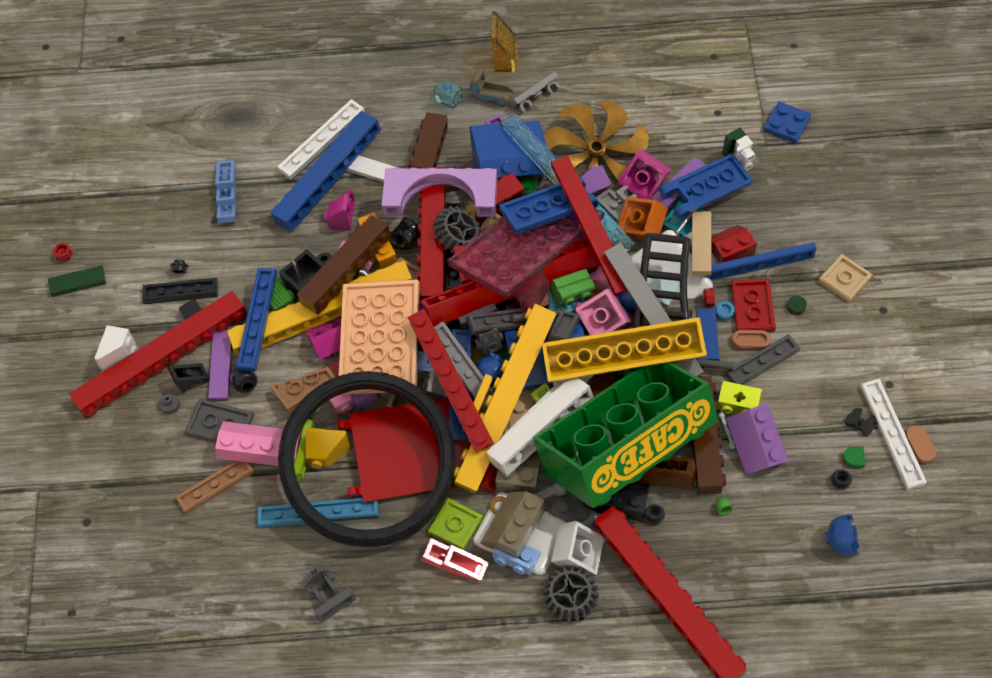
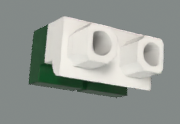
(741, 146)

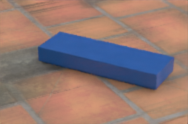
(709, 330)

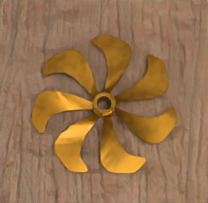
(583, 115)

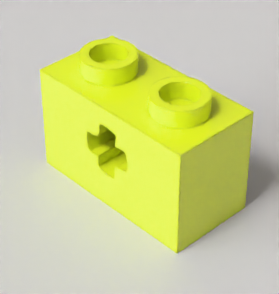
(732, 392)

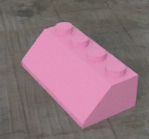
(250, 443)

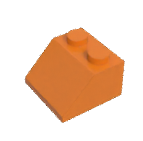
(642, 217)

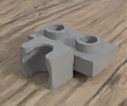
(614, 203)

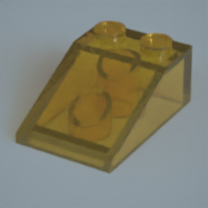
(503, 45)

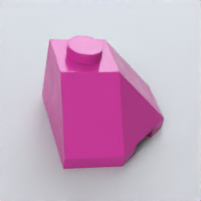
(341, 212)

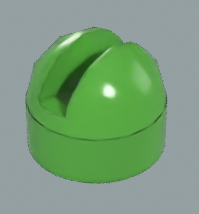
(724, 506)

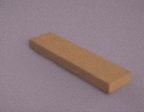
(214, 485)

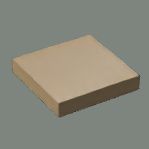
(845, 278)

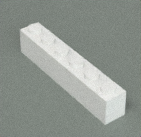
(519, 442)

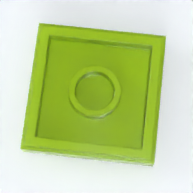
(455, 524)

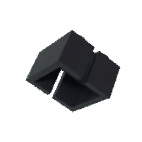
(307, 267)

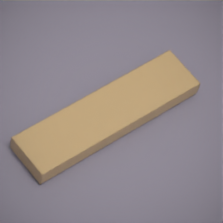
(701, 243)

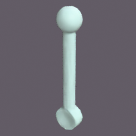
(721, 415)

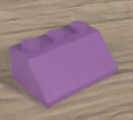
(756, 439)

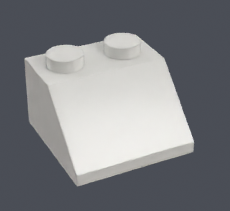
(114, 346)
(577, 547)

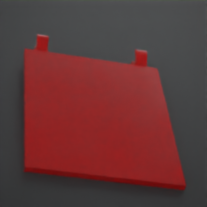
(396, 451)

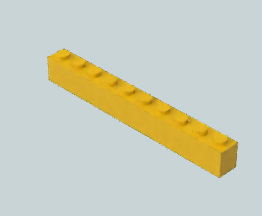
(298, 319)
(506, 394)

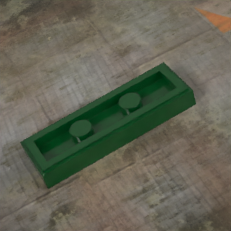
(76, 281)

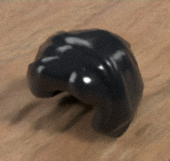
(405, 234)

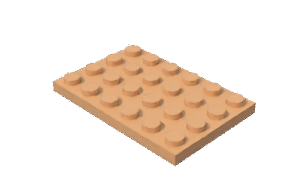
(377, 329)

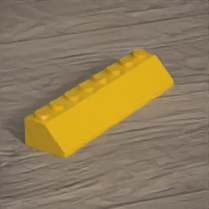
(624, 349)

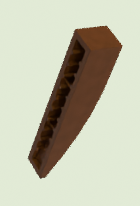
(674, 472)

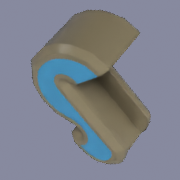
(489, 90)

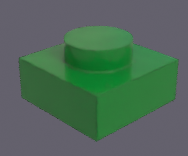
(528, 184)

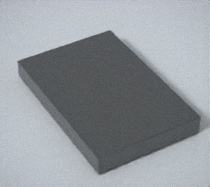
(209, 417)

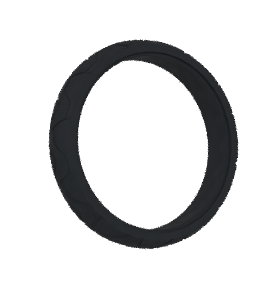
(366, 381)

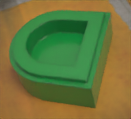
(854, 457)

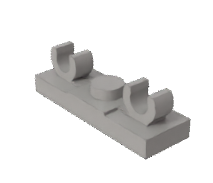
(534, 91)

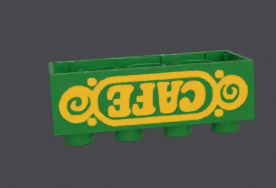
(625, 431)

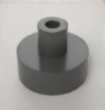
(169, 403)

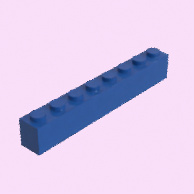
(325, 171)

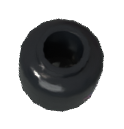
(243, 380)

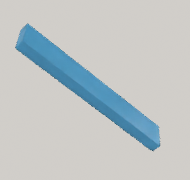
(333, 509)

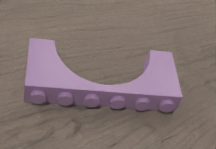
(404, 183)

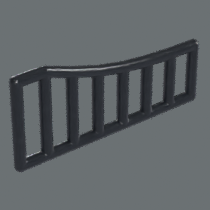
(682, 276)

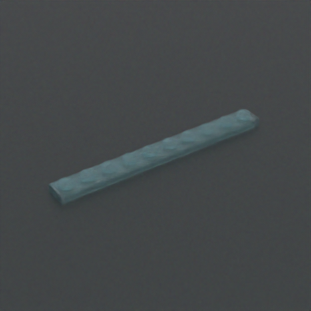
(543, 157)

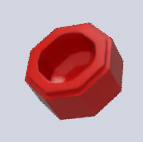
(62, 251)
(708, 297)

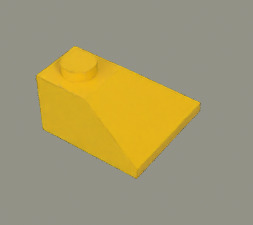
(325, 447)

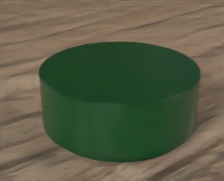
(796, 305)

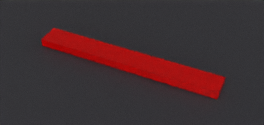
(587, 218)

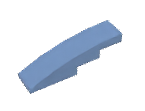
(226, 191)

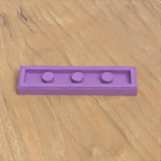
(220, 367)

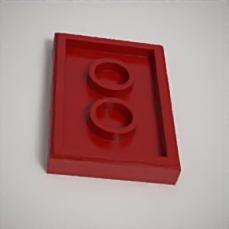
(753, 305)

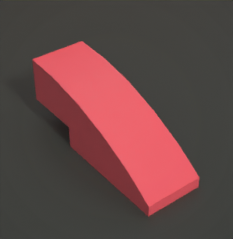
(453, 560)

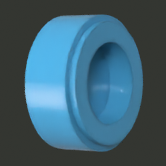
(725, 311)

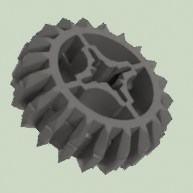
(461, 226)
(562, 595)

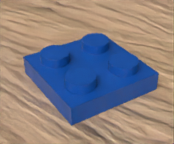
(787, 122)

